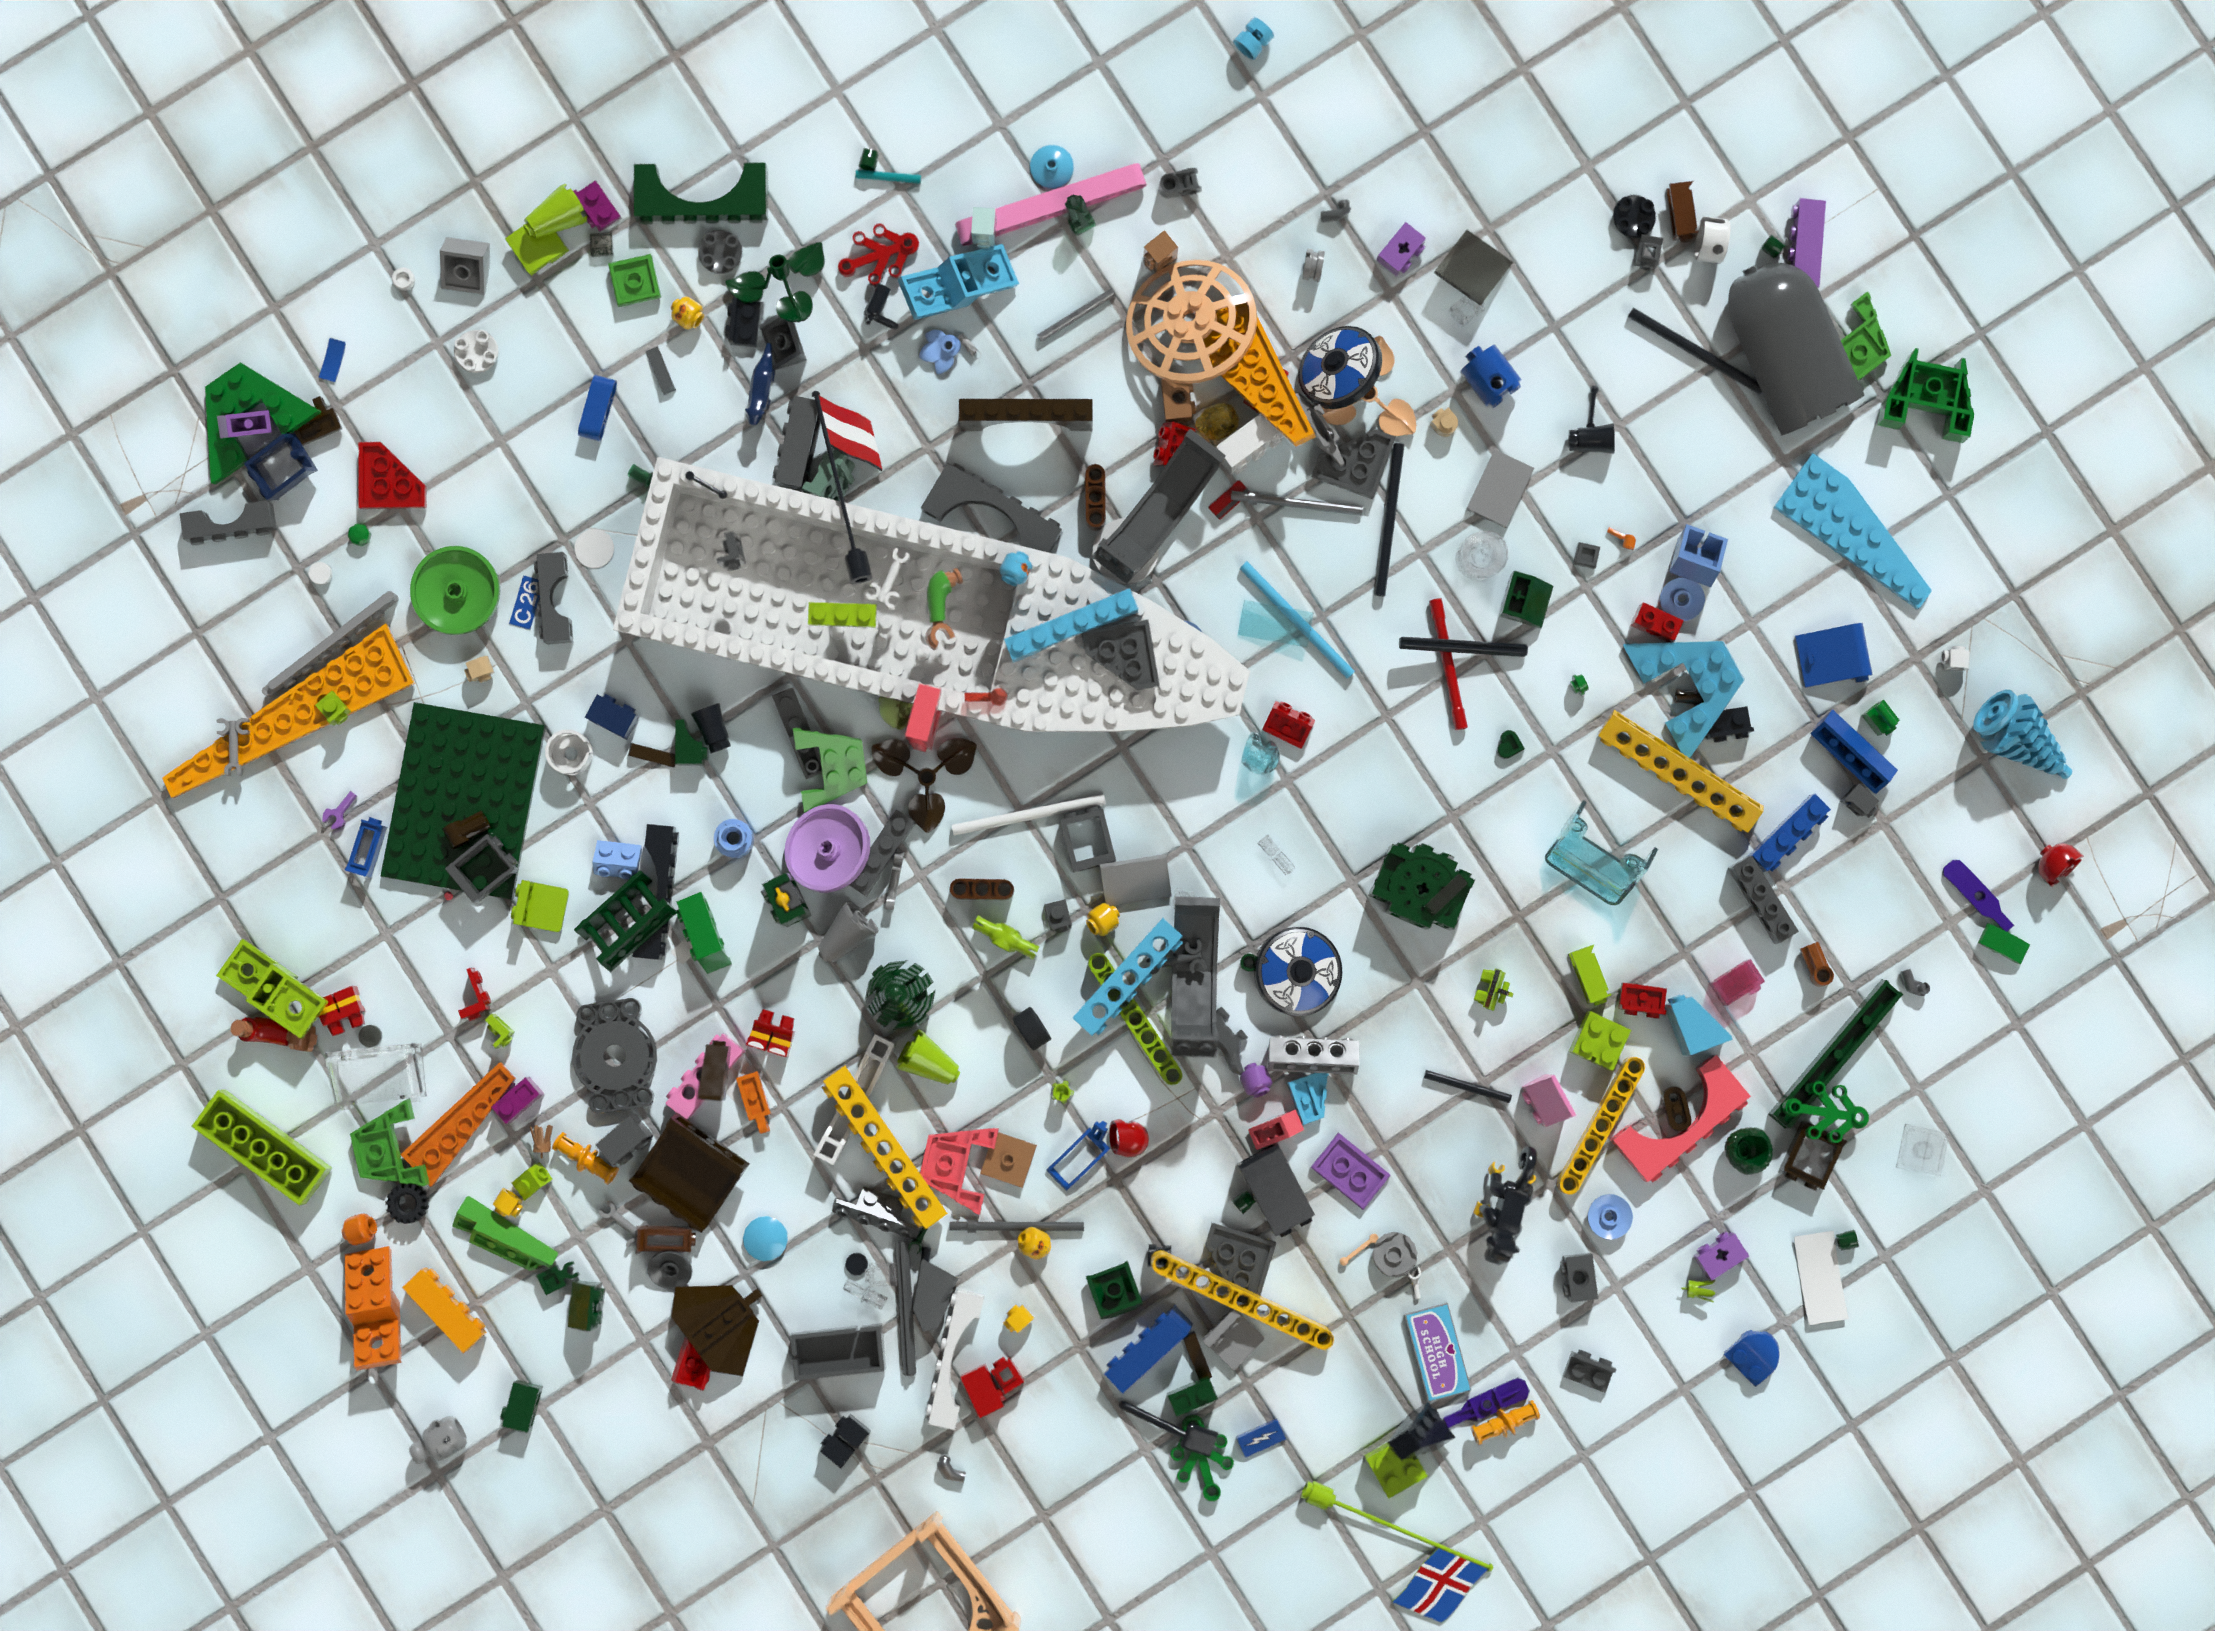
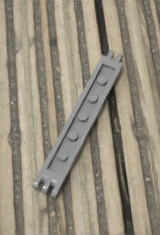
(337, 639)

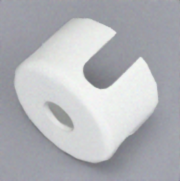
(1712, 239)
(556, 749)

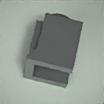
(1645, 262)
(1860, 801)

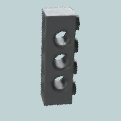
(1763, 899)

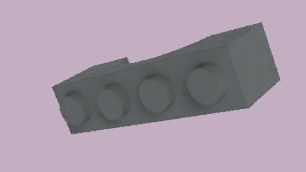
(255, 518)
(551, 570)
(882, 850)

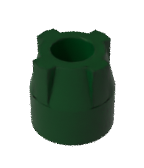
(868, 160)
(1772, 246)
(1242, 962)
(1243, 1201)
(1847, 1240)

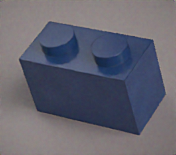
(612, 716)

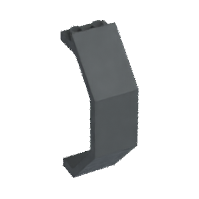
(1160, 508)
(1195, 993)

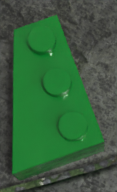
(702, 933)

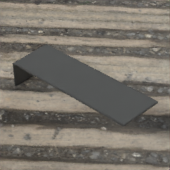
(660, 370)

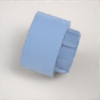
(722, 834)

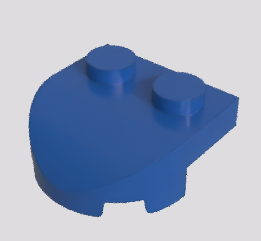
(1754, 1355)

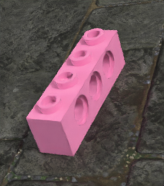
(676, 1097)

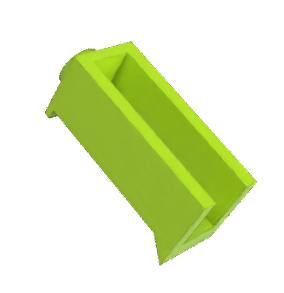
(1589, 975)

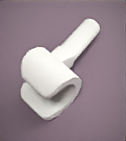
(1415, 1282)

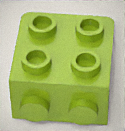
(540, 906)

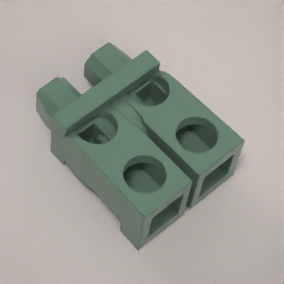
(824, 483)

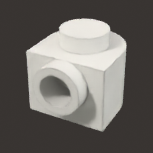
(1956, 659)

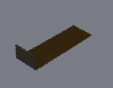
(652, 755)
(1196, 1355)

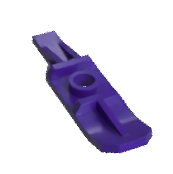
(1969, 885)
(1499, 1396)

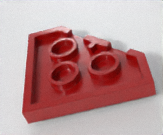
(386, 481)

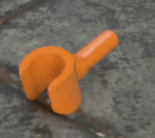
(1629, 540)

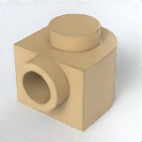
(1444, 422)
(479, 669)

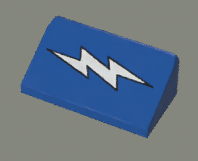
(1261, 1437)

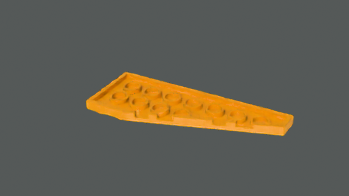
(1261, 378)

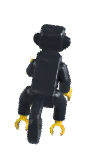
(1508, 1213)

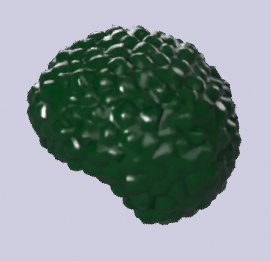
(1749, 1150)

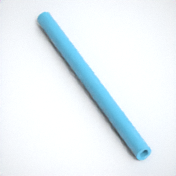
(1314, 637)

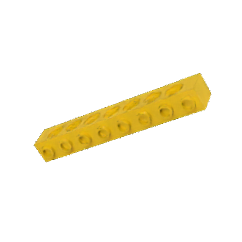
(1694, 772)
(934, 1209)

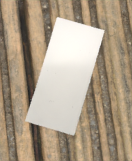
(1820, 1278)

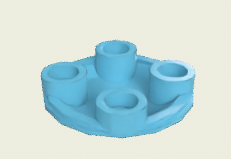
(765, 1238)

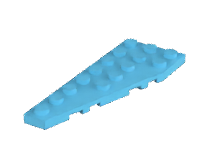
(1839, 516)

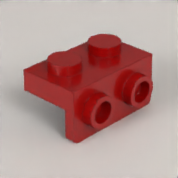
(1642, 998)
(690, 1368)

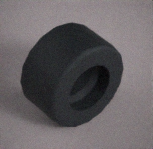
(1031, 1028)

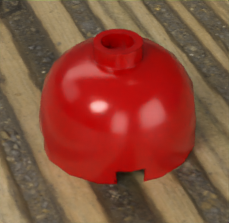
(2057, 862)

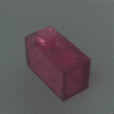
(1737, 982)

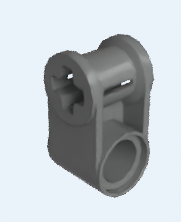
(1183, 181)

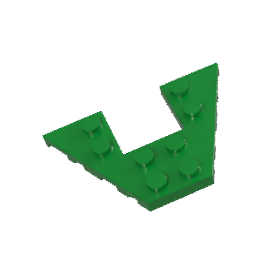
(240, 392)

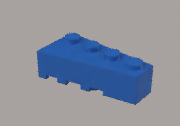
(1148, 1349)

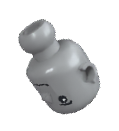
(439, 1440)

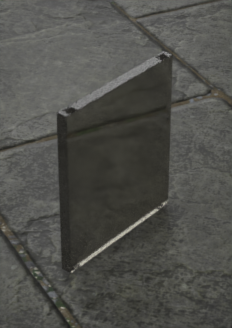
(1473, 267)

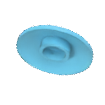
(1047, 176)

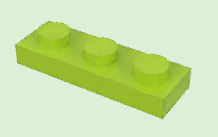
(842, 614)

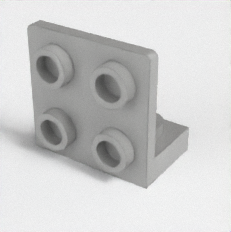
(1233, 1338)

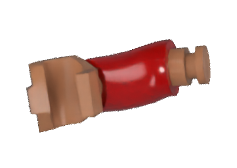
(269, 1031)

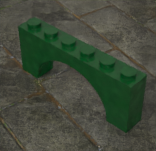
(744, 202)

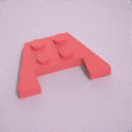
(947, 1161)

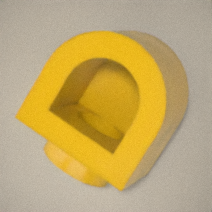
(508, 1203)
(1018, 1318)

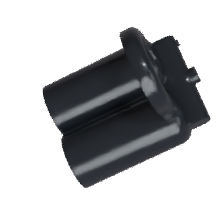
(875, 306)

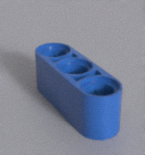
(597, 408)

